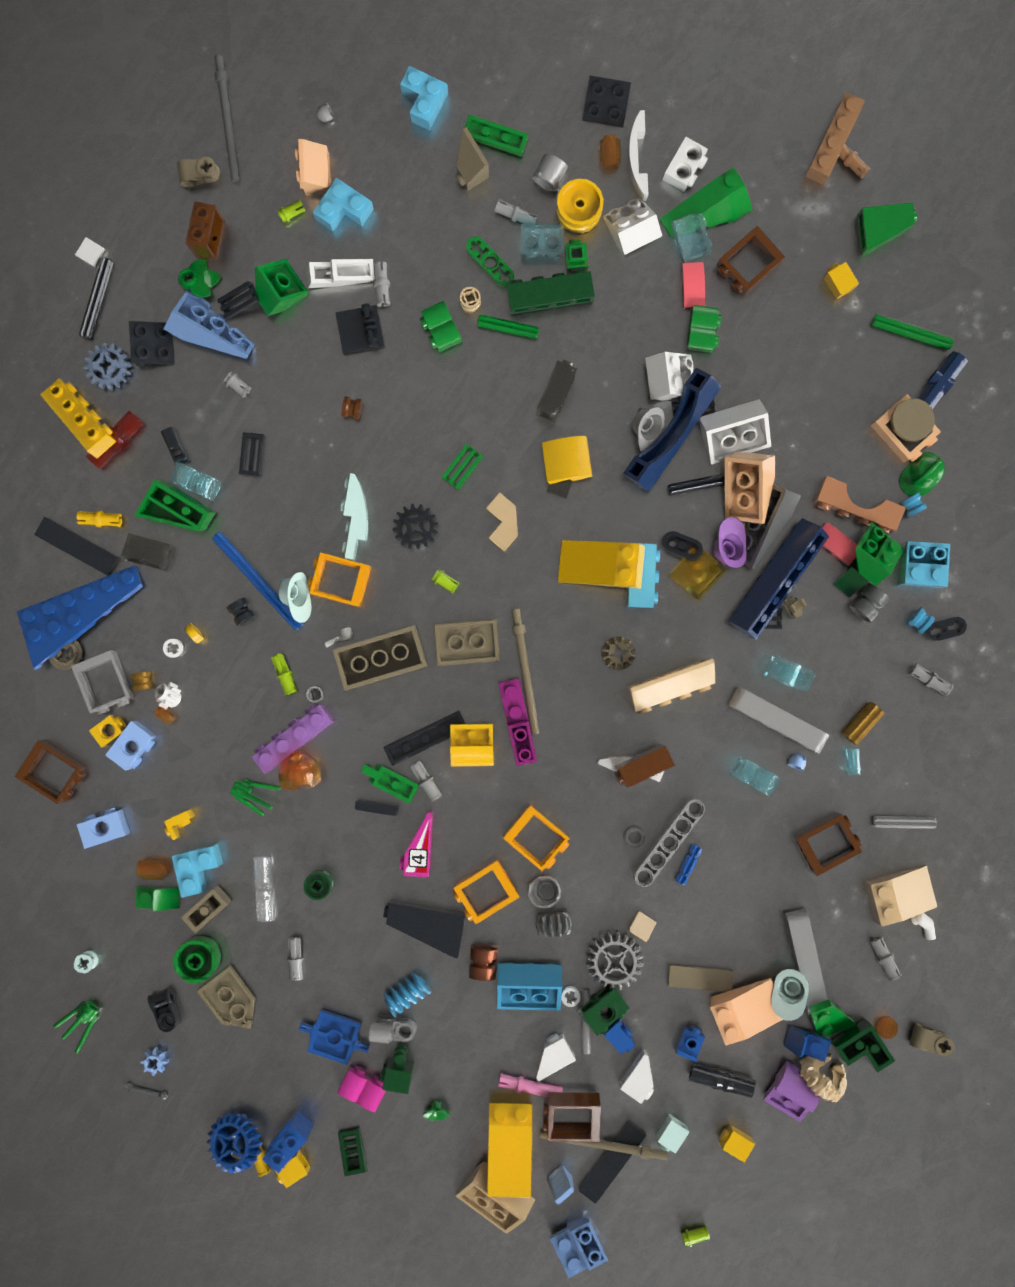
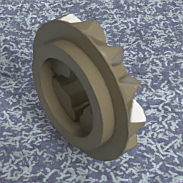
(614, 662)
(65, 663)

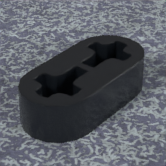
(947, 633)

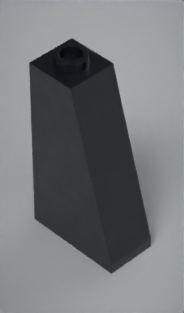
(428, 924)

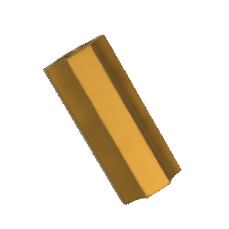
(863, 723)

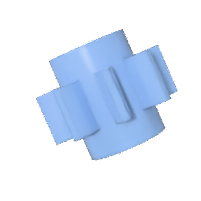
(151, 1067)

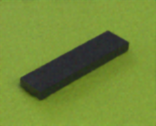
(76, 546)
(422, 739)
(610, 1164)

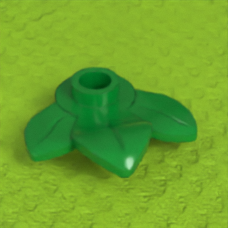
(201, 278)

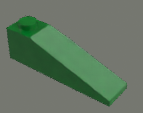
(719, 202)

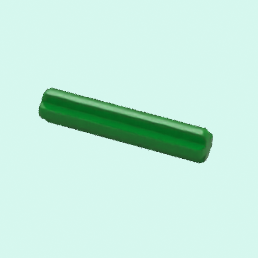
(508, 326)

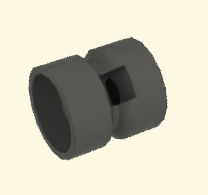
(871, 600)

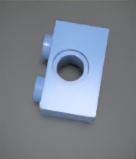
(120, 750)
(91, 833)

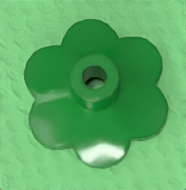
(436, 1112)

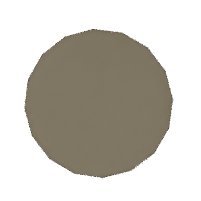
(913, 420)

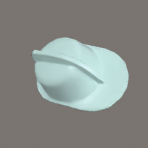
(296, 596)
(790, 994)

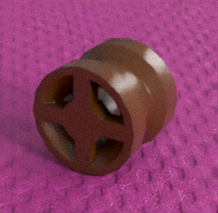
(351, 407)

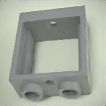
(85, 687)

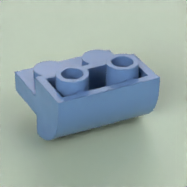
(578, 1247)

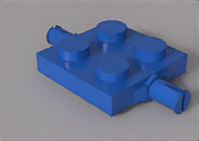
(334, 1037)

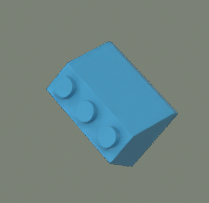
(529, 986)

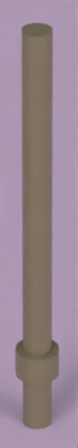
(519, 630)
(644, 1151)

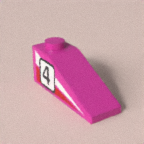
(418, 855)

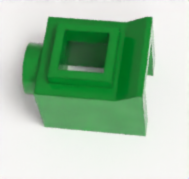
(574, 263)

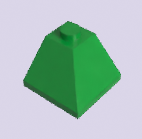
(278, 286)

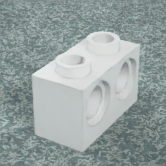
(683, 163)

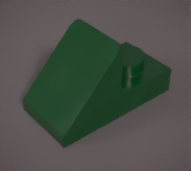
(850, 580)

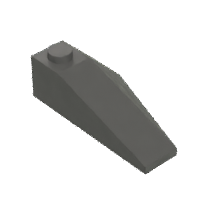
(761, 536)

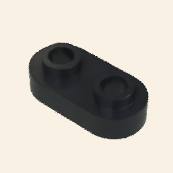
(683, 546)

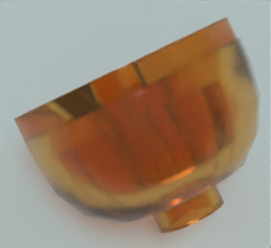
(299, 770)

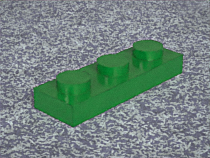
(496, 135)

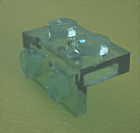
(692, 237)

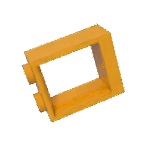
(361, 583)
(549, 859)
(505, 882)

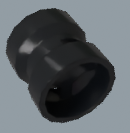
(240, 611)

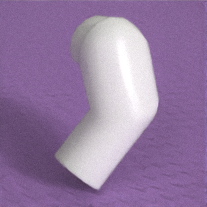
(926, 923)

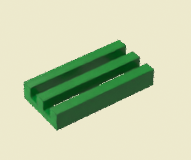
(472, 452)

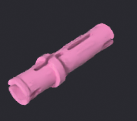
(527, 1086)

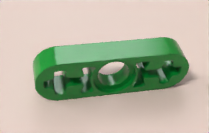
(475, 256)

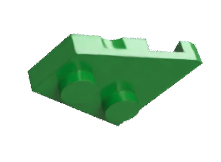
(829, 1019)

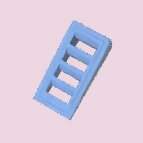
(560, 1183)

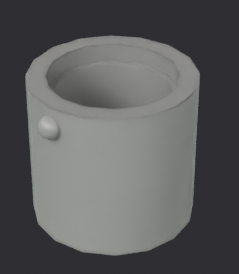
(550, 172)

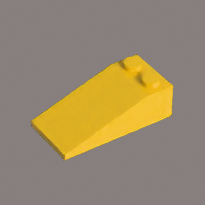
(601, 563)
(510, 1150)

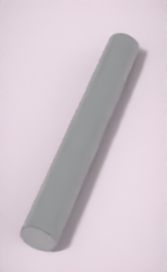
(585, 1029)

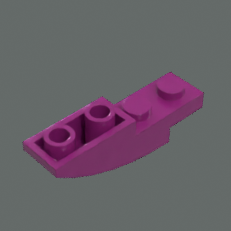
(517, 721)

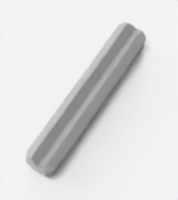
(904, 822)

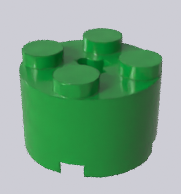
(188, 967)

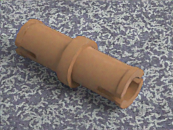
(854, 162)

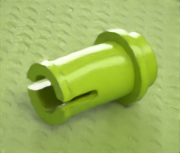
(290, 211)
(445, 581)
(695, 1236)

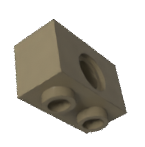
(206, 909)

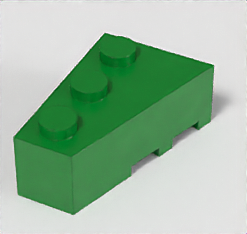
(173, 506)

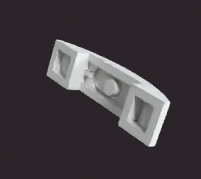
(639, 181)

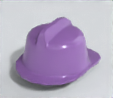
(731, 543)

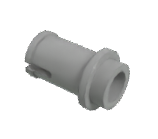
(237, 384)

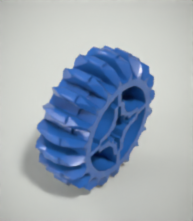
(241, 1143)

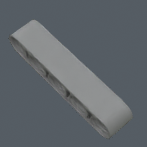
(778, 720)
(667, 852)
(805, 955)

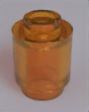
(610, 151)
(152, 869)

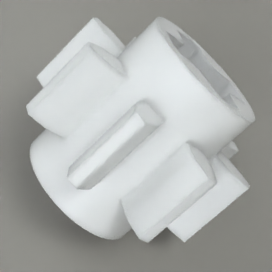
(167, 695)

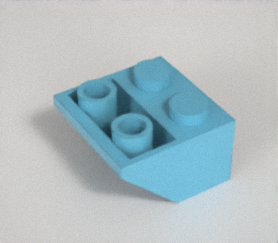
(924, 564)

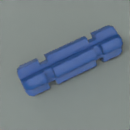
(688, 864)

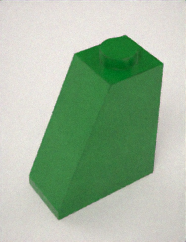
(884, 224)

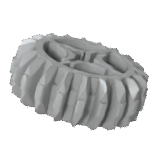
(621, 954)

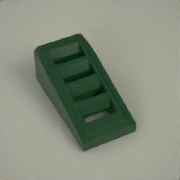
(348, 1171)

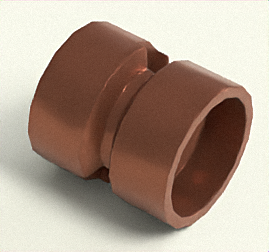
(483, 963)

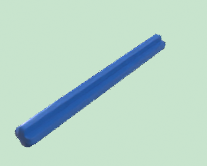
(255, 578)

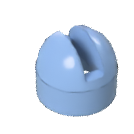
(797, 761)

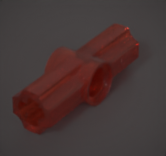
(122, 432)

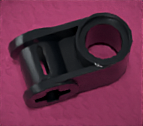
(164, 1008)

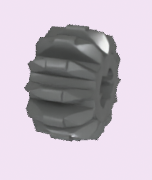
(553, 924)

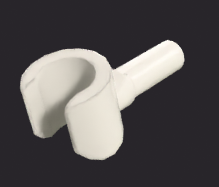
(346, 634)

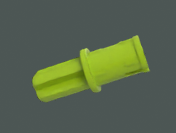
(283, 674)

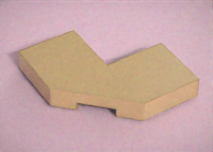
(506, 513)

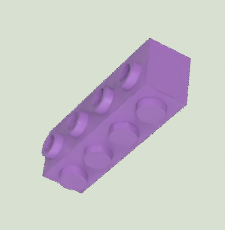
(292, 739)

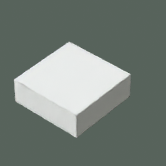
(90, 252)

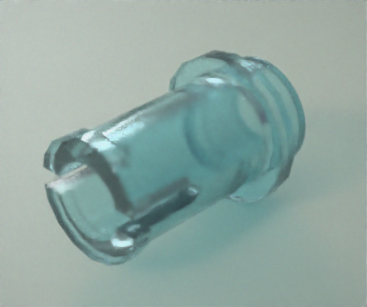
(853, 762)

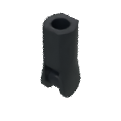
(173, 443)

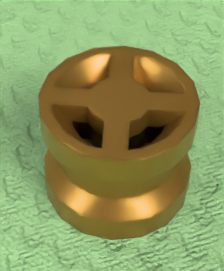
(141, 681)

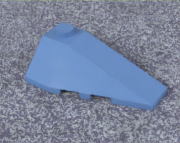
(198, 324)

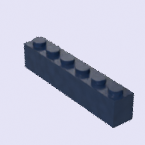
(779, 578)

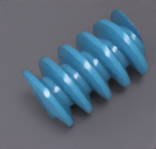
(406, 994)

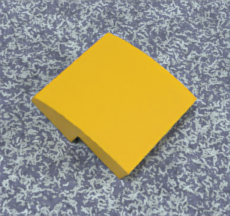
(567, 459)

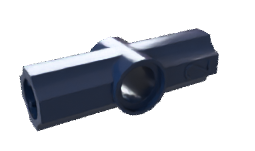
(943, 379)

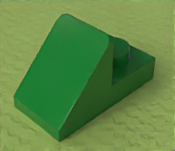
(157, 897)

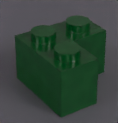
(860, 1042)

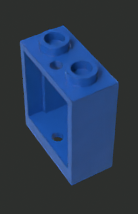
(288, 1141)

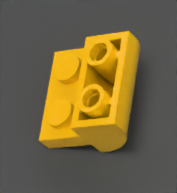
(471, 745)

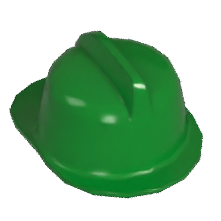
(922, 474)

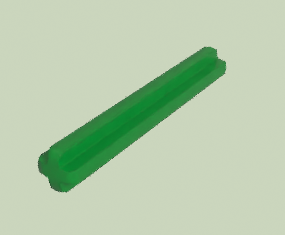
(912, 331)

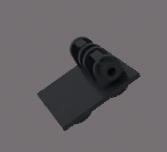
(606, 100)
(359, 328)
(150, 343)

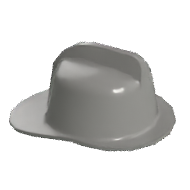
(648, 426)

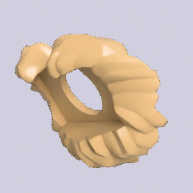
(820, 1084)

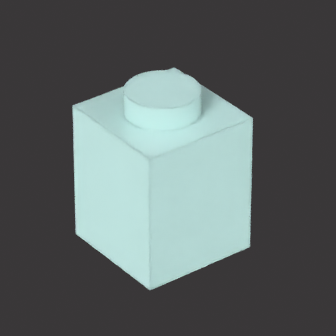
(672, 1134)

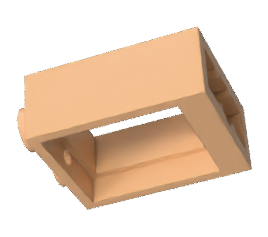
(893, 442)

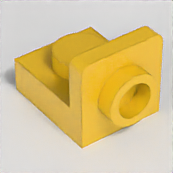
(181, 820)

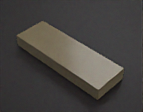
(700, 978)

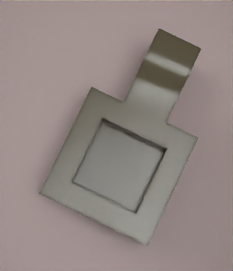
(794, 606)

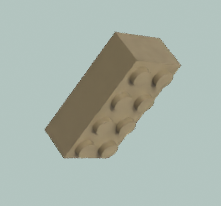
(380, 658)

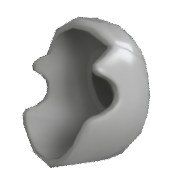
(544, 891)

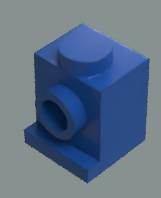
(687, 1034)
(620, 1037)

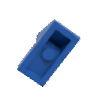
(807, 1043)

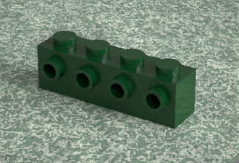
(550, 292)

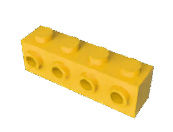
(78, 418)

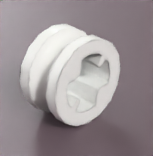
(172, 654)
(564, 998)

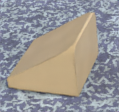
(642, 926)

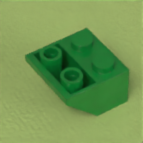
(877, 554)

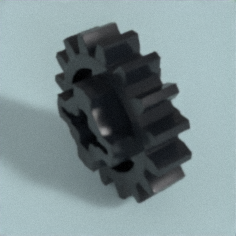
(421, 518)

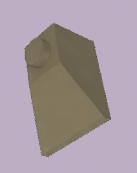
(471, 163)

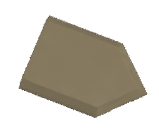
(229, 998)

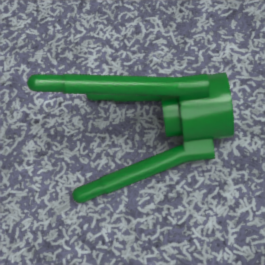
(243, 792)
(86, 1013)

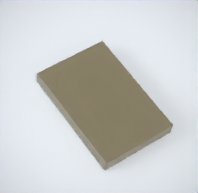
(466, 642)

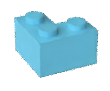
(428, 96)
(342, 201)
(190, 867)

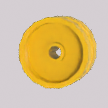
(579, 193)

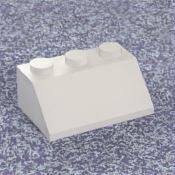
(735, 430)

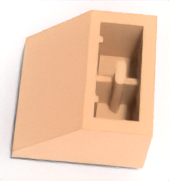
(313, 167)

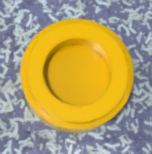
(194, 633)

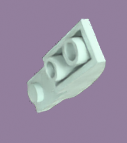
(355, 508)

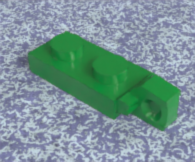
(391, 782)

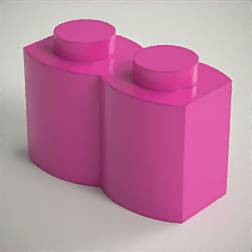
(362, 1088)

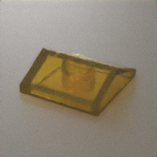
(698, 576)

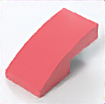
(693, 284)
(839, 544)

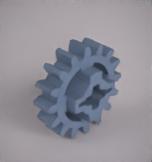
(109, 375)

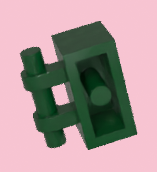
(398, 1072)

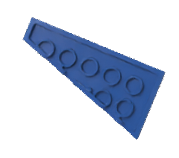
(69, 615)

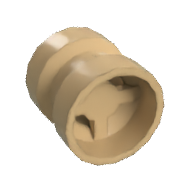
(468, 303)

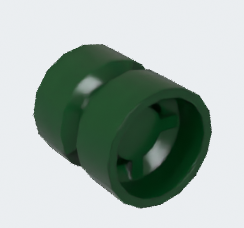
(318, 884)

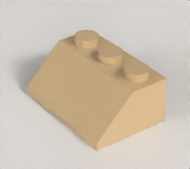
(501, 1211)

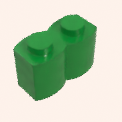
(441, 326)
(702, 329)

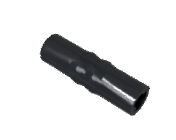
(722, 1080)

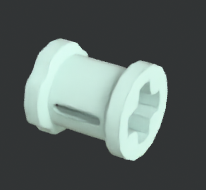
(86, 955)

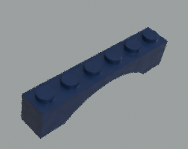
(695, 399)

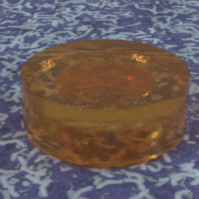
(164, 715)
(886, 1027)

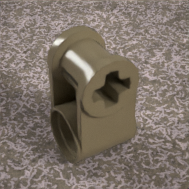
(196, 172)
(928, 1039)

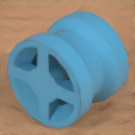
(913, 505)
(921, 620)

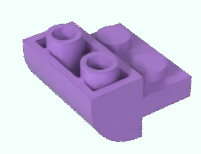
(791, 1093)

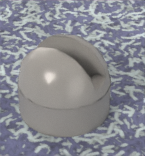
(324, 113)
(318, 693)

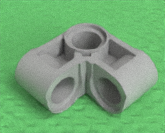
(388, 1029)

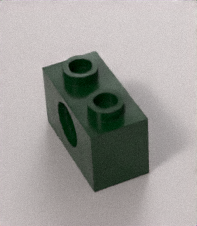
(592, 1010)

